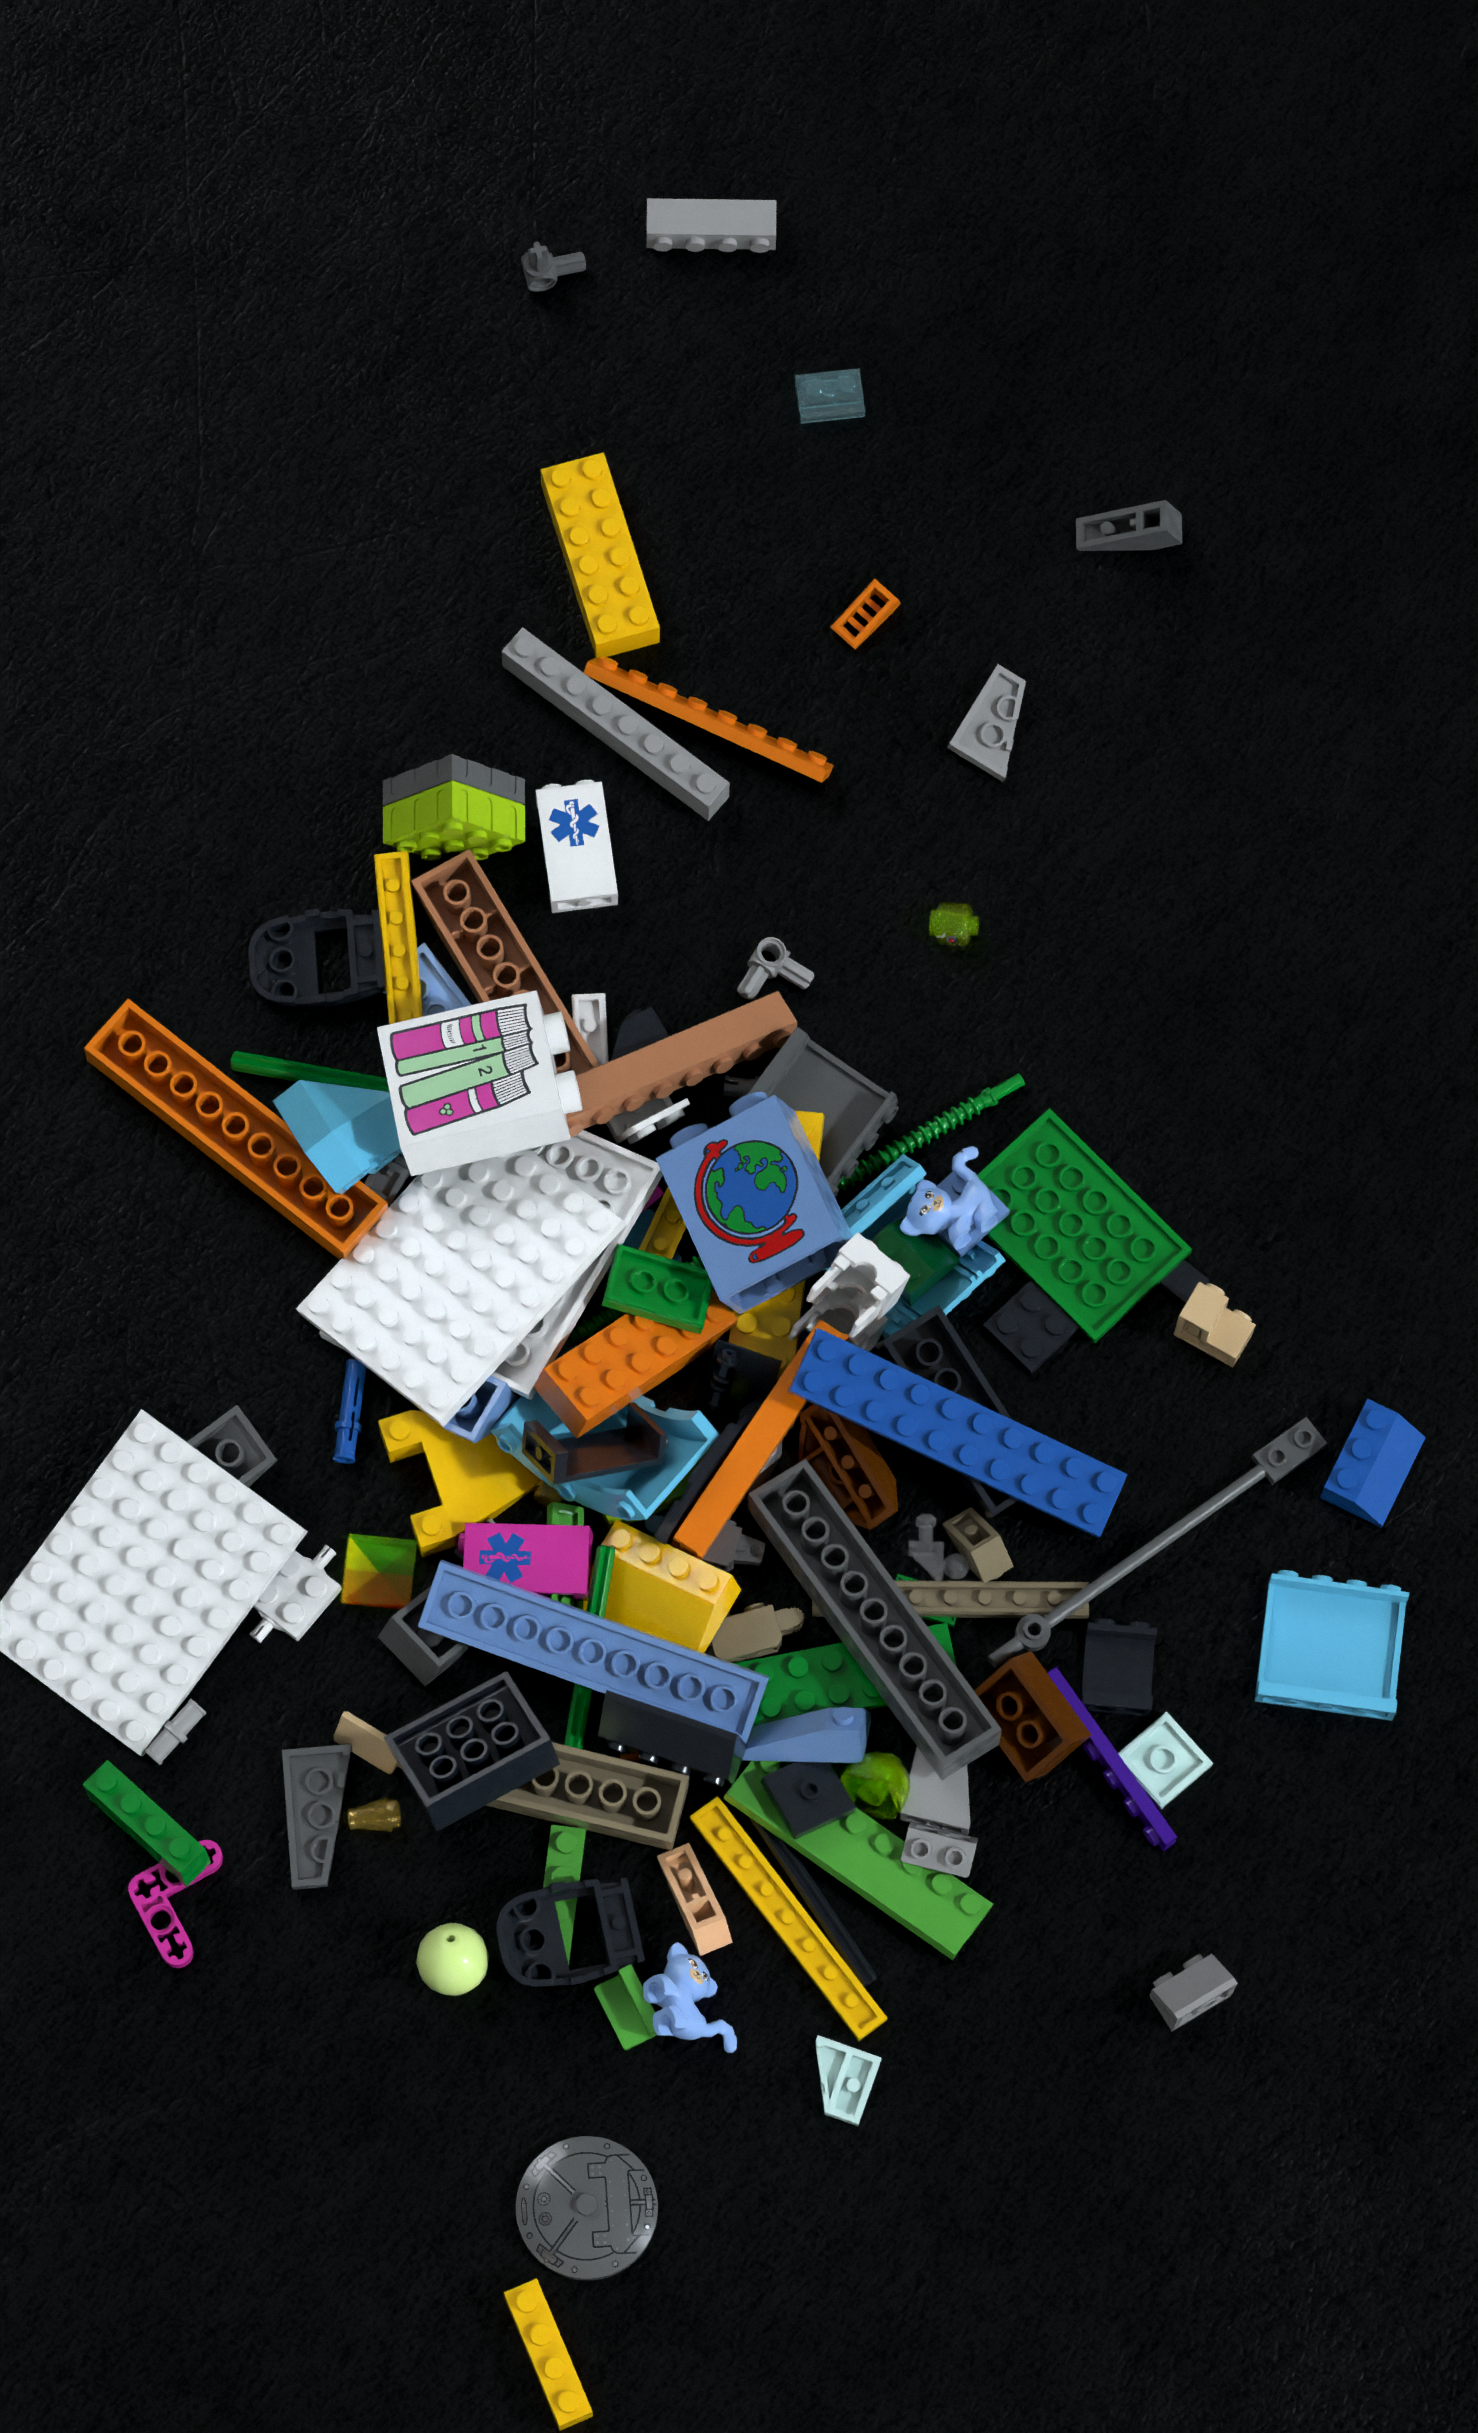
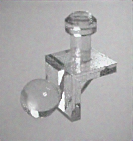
(930, 1553)

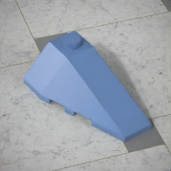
(482, 1410)
(816, 1736)

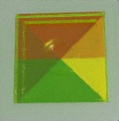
(378, 1571)

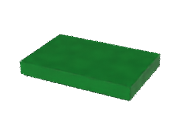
(658, 1289)

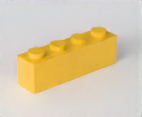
(548, 2354)

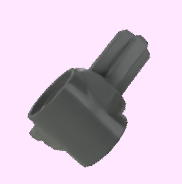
(542, 268)

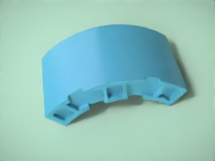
(621, 1494)

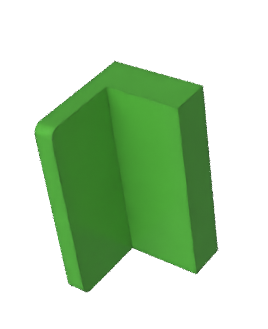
(626, 2008)

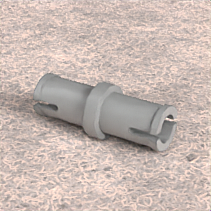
(175, 1731)

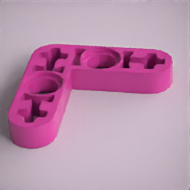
(159, 1902)

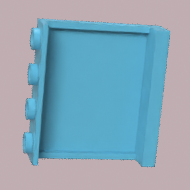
(1331, 1645)

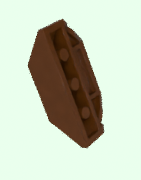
(848, 1466)

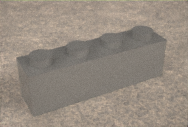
(711, 224)

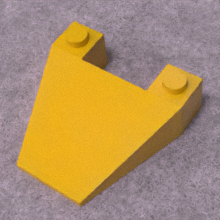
(470, 1477)

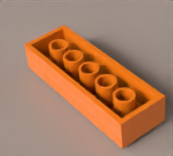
(624, 1364)

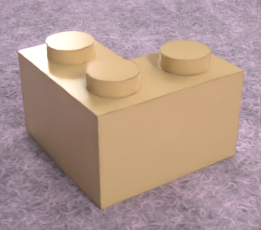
(1212, 1326)

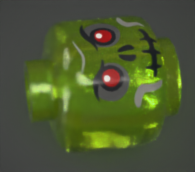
(953, 924)

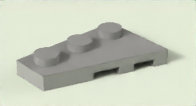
(990, 724)

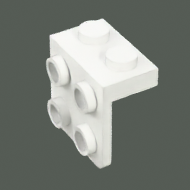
(641, 1122)

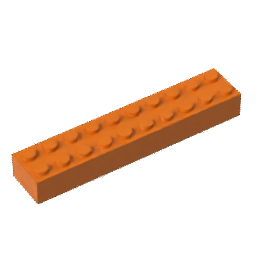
(230, 1128)

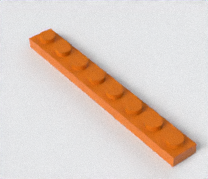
(720, 723)

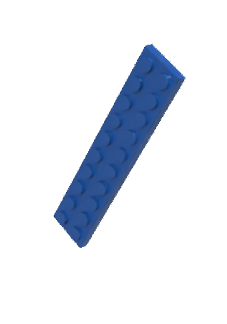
(957, 1432)

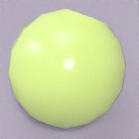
(452, 1959)

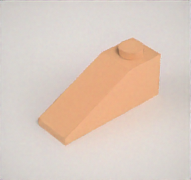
(695, 1899)

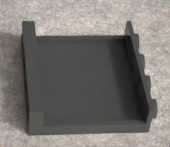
(819, 1082)

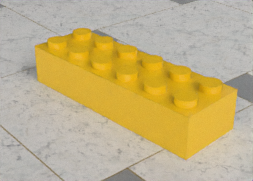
(600, 556)

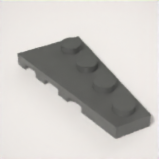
(314, 1801)

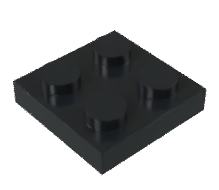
(1030, 1327)

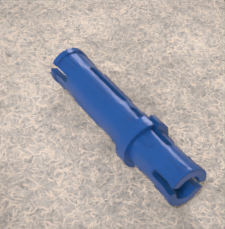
(348, 1424)

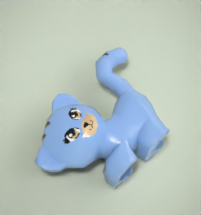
(934, 1211)
(676, 1990)

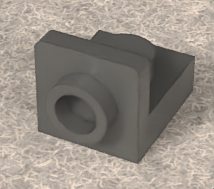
(390, 1179)

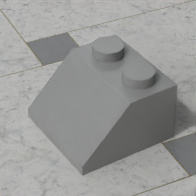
(1192, 1991)

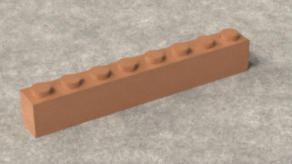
(681, 1060)

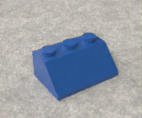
(1373, 1463)

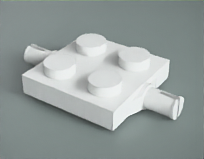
(296, 1595)

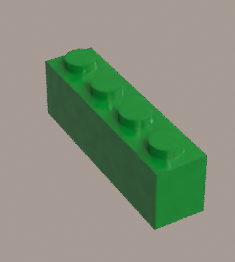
(146, 1823)

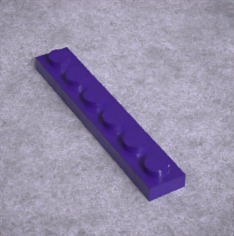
(1117, 1772)

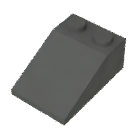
(235, 1446)
(418, 1649)

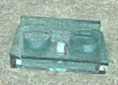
(830, 395)

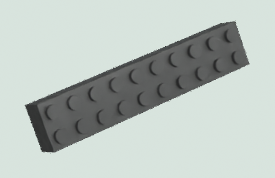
(874, 1619)

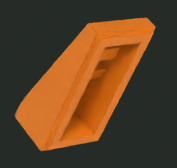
(856, 607)

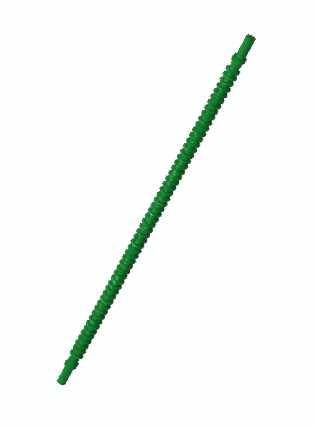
(865, 1168)

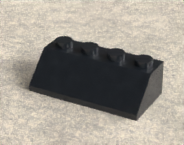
(671, 1739)

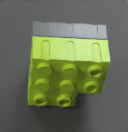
(453, 809)

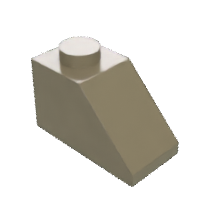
(979, 1545)

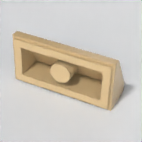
(366, 1742)

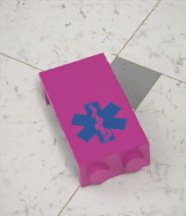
(531, 1556)

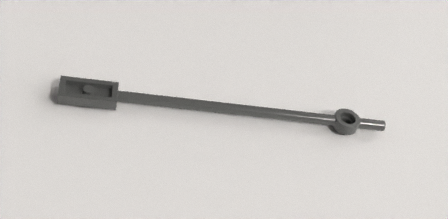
(1272, 1462)

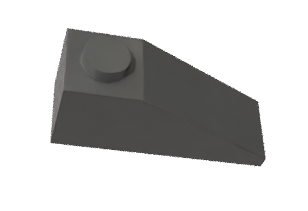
(1131, 528)

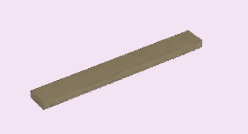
(987, 1600)

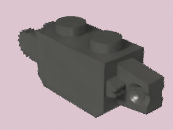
(728, 1549)

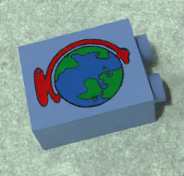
(754, 1201)

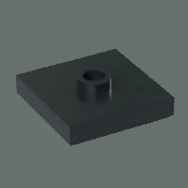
(808, 1796)

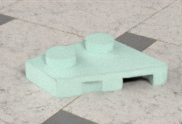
(845, 2079)

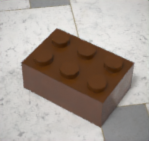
(1033, 1716)

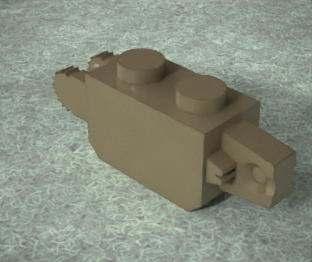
(754, 1633)

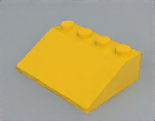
(665, 1589)

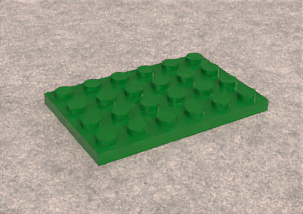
(1078, 1226)

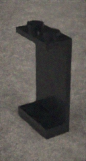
(596, 1454)

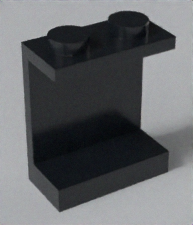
(1118, 1668)

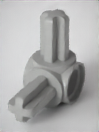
(761, 969)

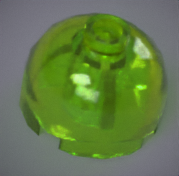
(878, 1783)

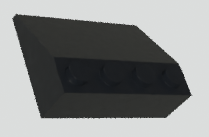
(472, 1750)

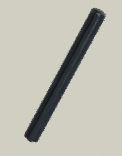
(818, 1906)

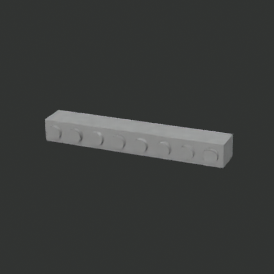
(615, 724)

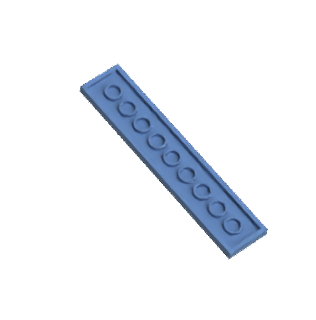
(591, 1649)

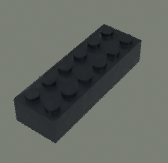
(937, 1353)

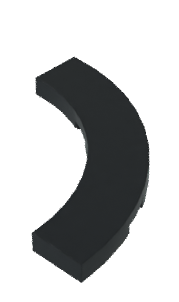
(705, 1471)

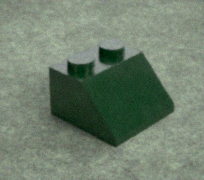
(920, 1256)

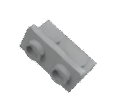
(939, 1849)

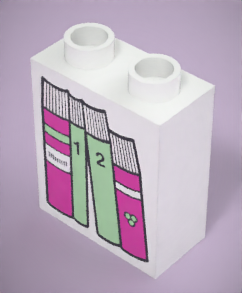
(478, 1082)

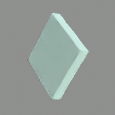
(1164, 1760)

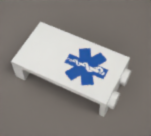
(577, 846)

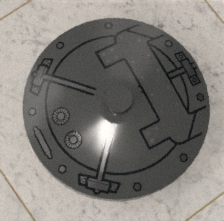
(586, 2208)

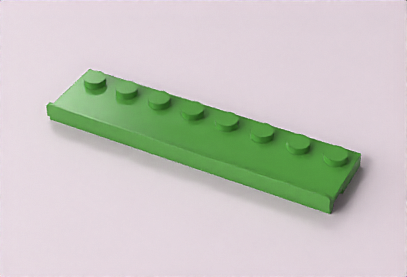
(870, 1863)

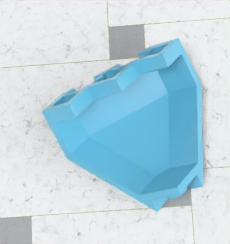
(341, 1129)

